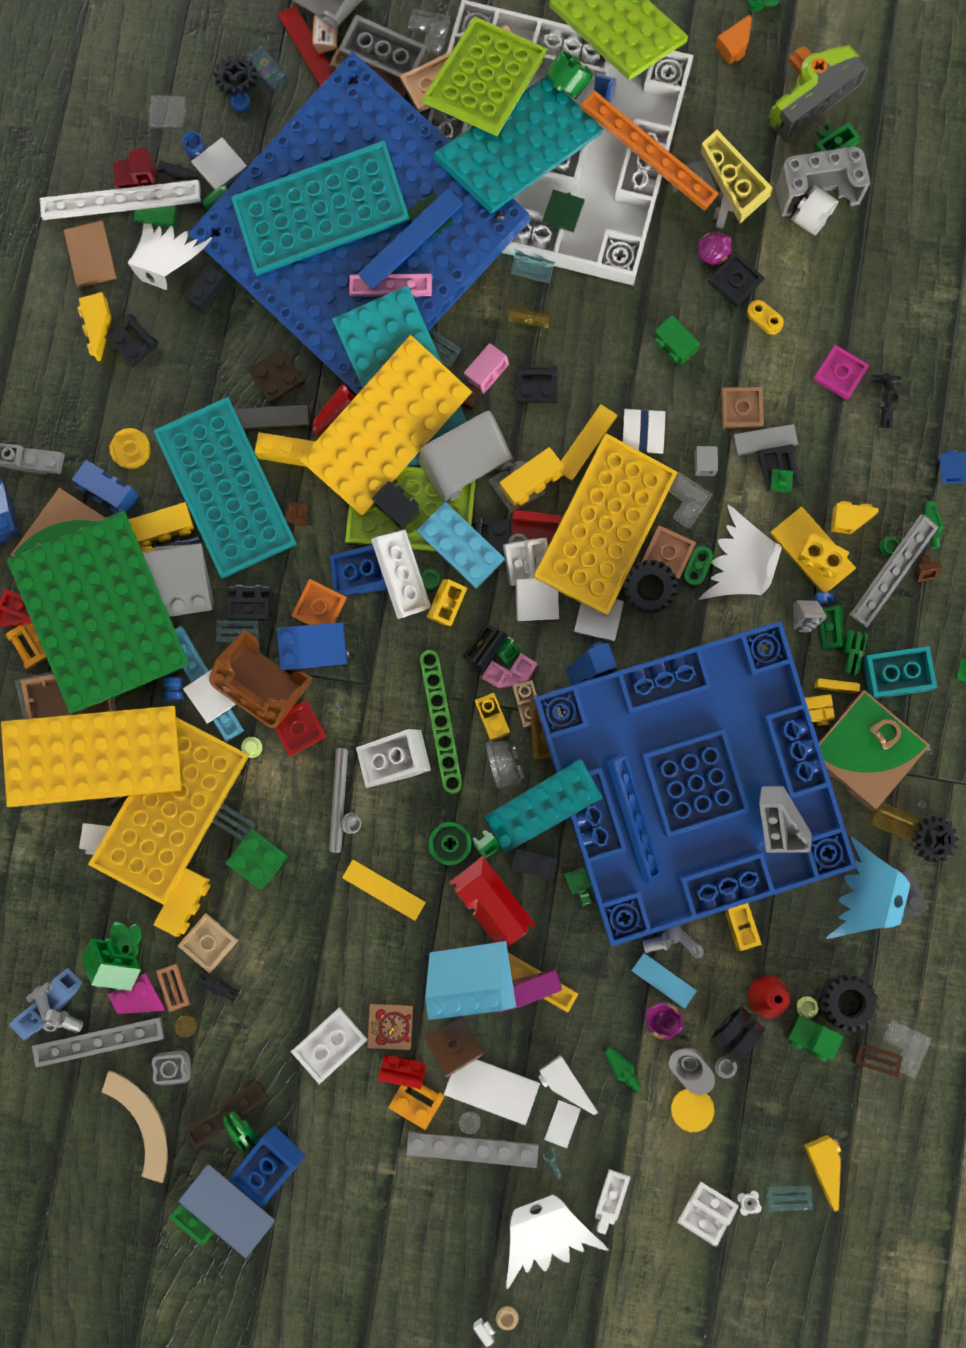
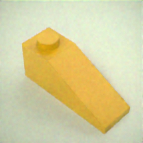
(826, 1164)

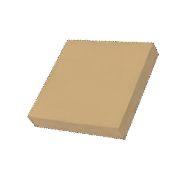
(208, 943)

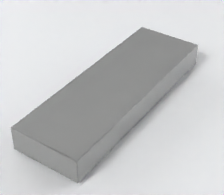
(765, 439)

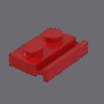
(402, 1072)

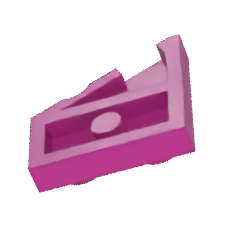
(140, 999)

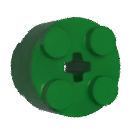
(569, 74)
(442, 853)

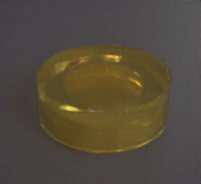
(186, 1026)

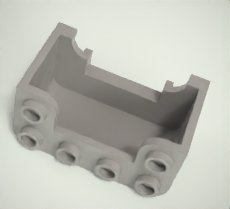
(829, 170)

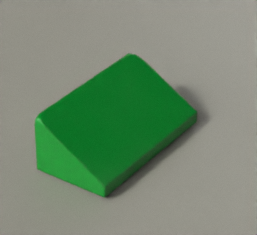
(833, 628)

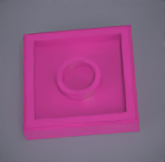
(841, 372)

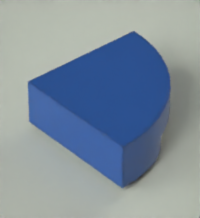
(824, 598)

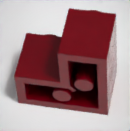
(137, 171)

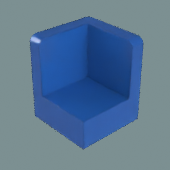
(605, 87)

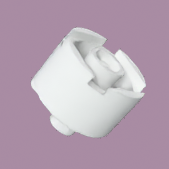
(814, 210)

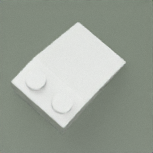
(393, 758)

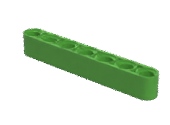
(440, 711)

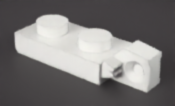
(611, 1199)

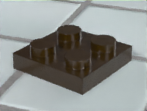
(275, 375)

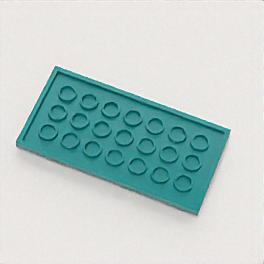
(534, 140)
(320, 208)
(375, 334)
(225, 487)

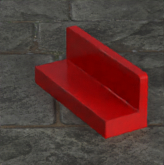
(535, 524)

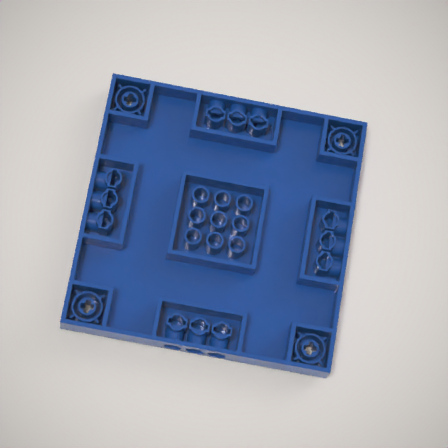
(316, 289)
(700, 746)

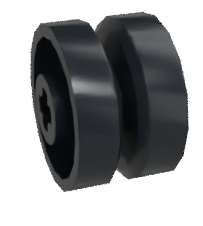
(737, 1034)

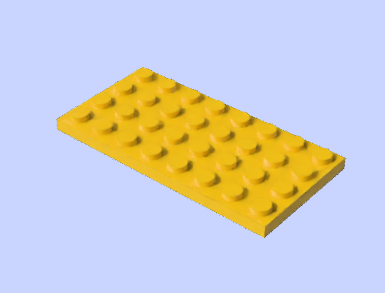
(386, 425)
(605, 525)
(91, 756)
(161, 831)

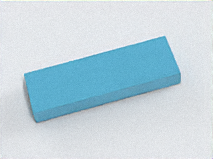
(664, 980)

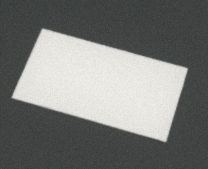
(562, 1124)

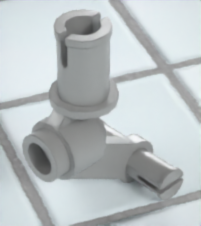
(672, 936)
(51, 1018)

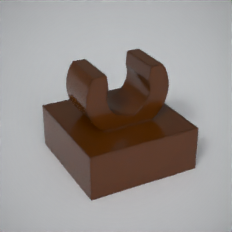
(296, 513)
(927, 569)

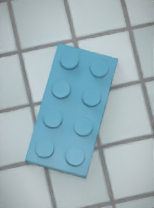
(460, 545)

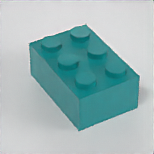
(899, 672)

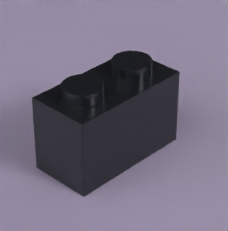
(205, 289)
(396, 505)
(534, 864)

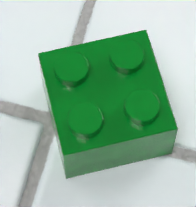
(257, 859)

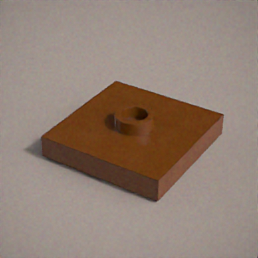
(454, 1046)

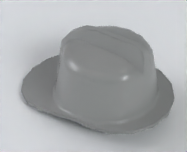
(692, 1070)

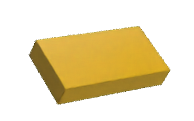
(837, 686)

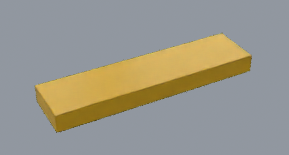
(587, 441)
(384, 890)
(562, 999)

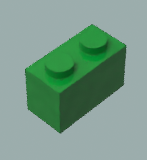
(675, 341)

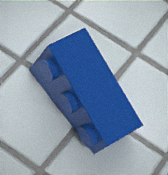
(953, 467)
(105, 488)
(592, 664)

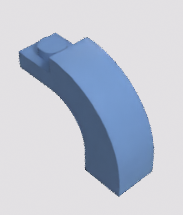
(30, 1020)

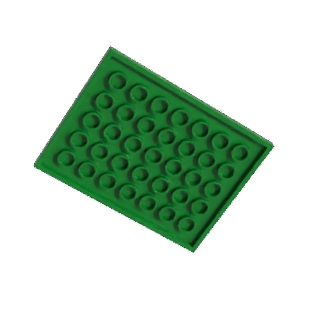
(97, 612)

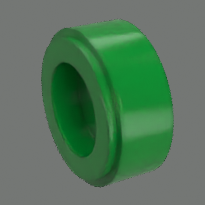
(431, 579)

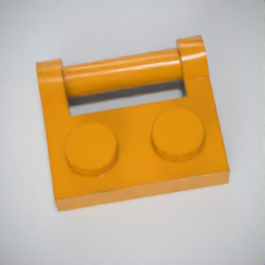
(34, 642)
(415, 1109)

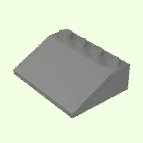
(181, 579)

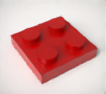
(300, 729)

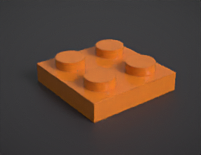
(318, 604)

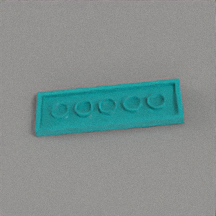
(543, 806)

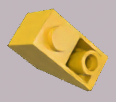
(849, 517)
(492, 717)

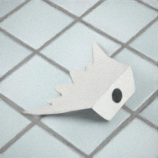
(162, 254)
(749, 560)
(545, 1234)

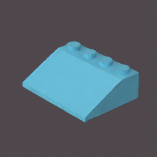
(469, 981)

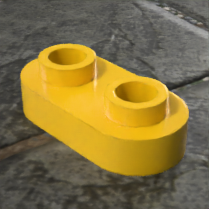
(764, 317)

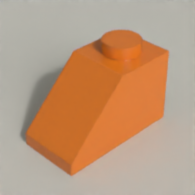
(734, 41)

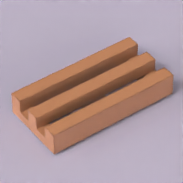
(175, 967)

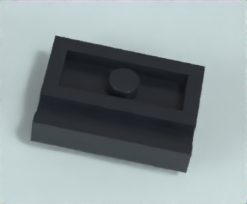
(485, 646)

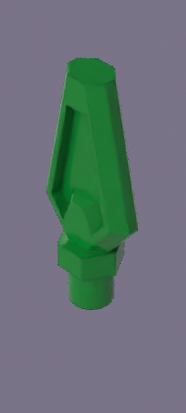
(932, 513)
(622, 1069)

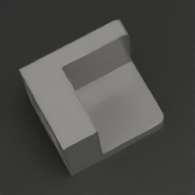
(706, 460)

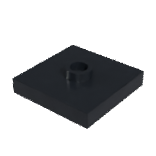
(736, 280)

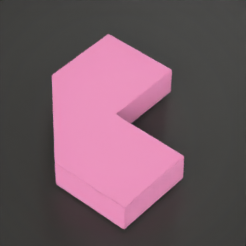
(503, 678)

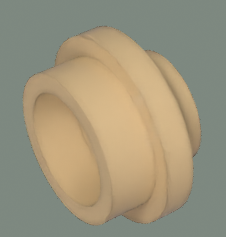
(507, 1318)

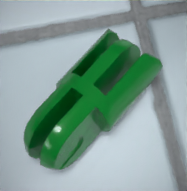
(855, 652)
(240, 1132)

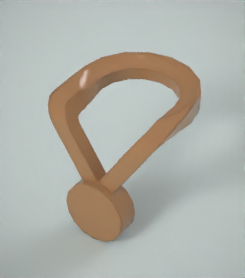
(880, 738)

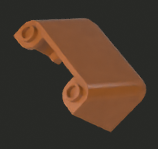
(256, 681)

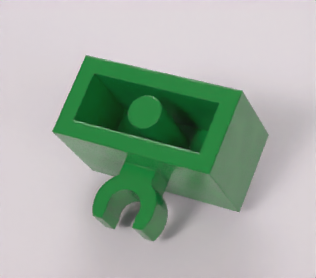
(841, 138)

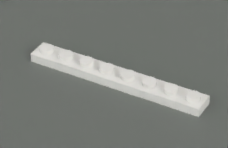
(120, 200)

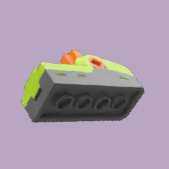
(821, 83)

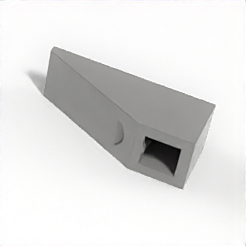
(807, 615)

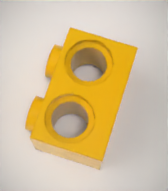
(825, 550)
(742, 927)

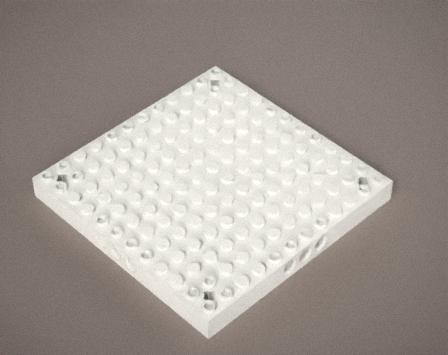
(606, 173)

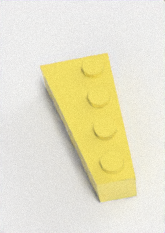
(735, 176)

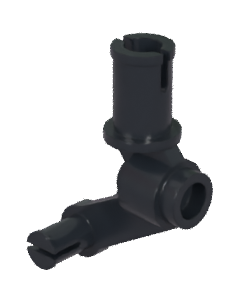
(889, 397)

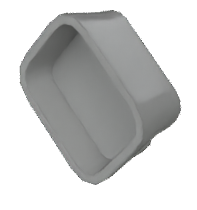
(171, 1068)

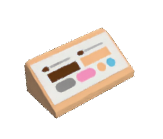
(324, 36)

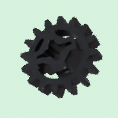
(235, 75)
(935, 839)

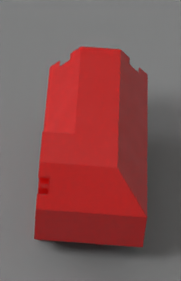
(494, 903)

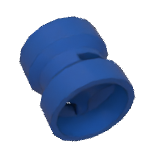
(193, 144)
(173, 686)

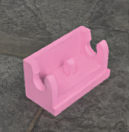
(486, 368)

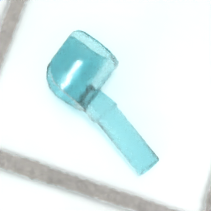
(554, 1165)

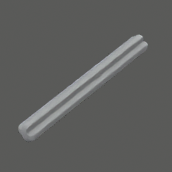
(338, 800)

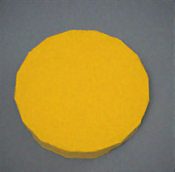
(130, 448)
(692, 1111)

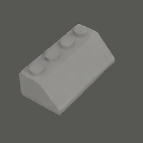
(383, 47)

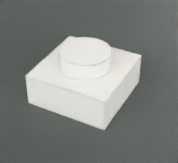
(484, 1331)

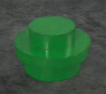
(888, 546)

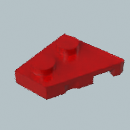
(13, 610)

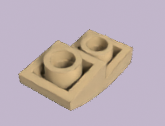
(522, 695)

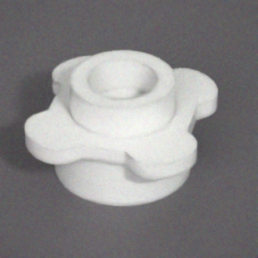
(749, 1209)

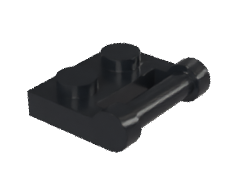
(127, 345)
(537, 390)
(772, 459)
(497, 532)

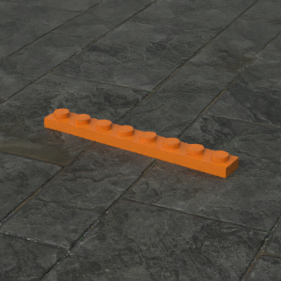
(649, 150)

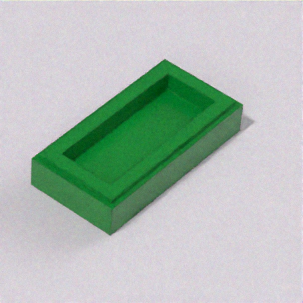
(156, 216)

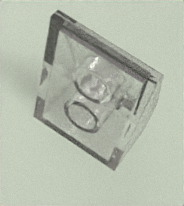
(503, 765)

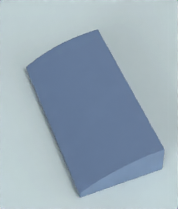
(226, 1211)

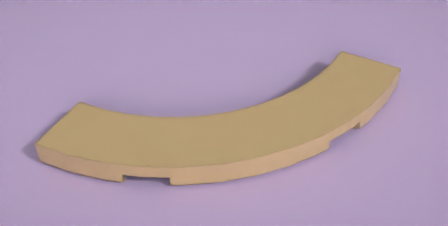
(148, 1120)

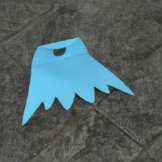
(873, 895)

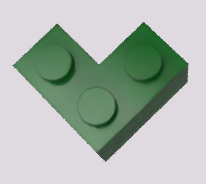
(108, 968)
(818, 1039)

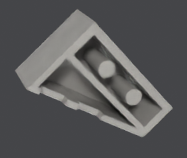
(782, 822)

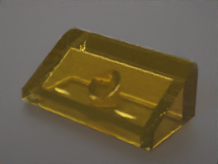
(529, 317)
(895, 821)

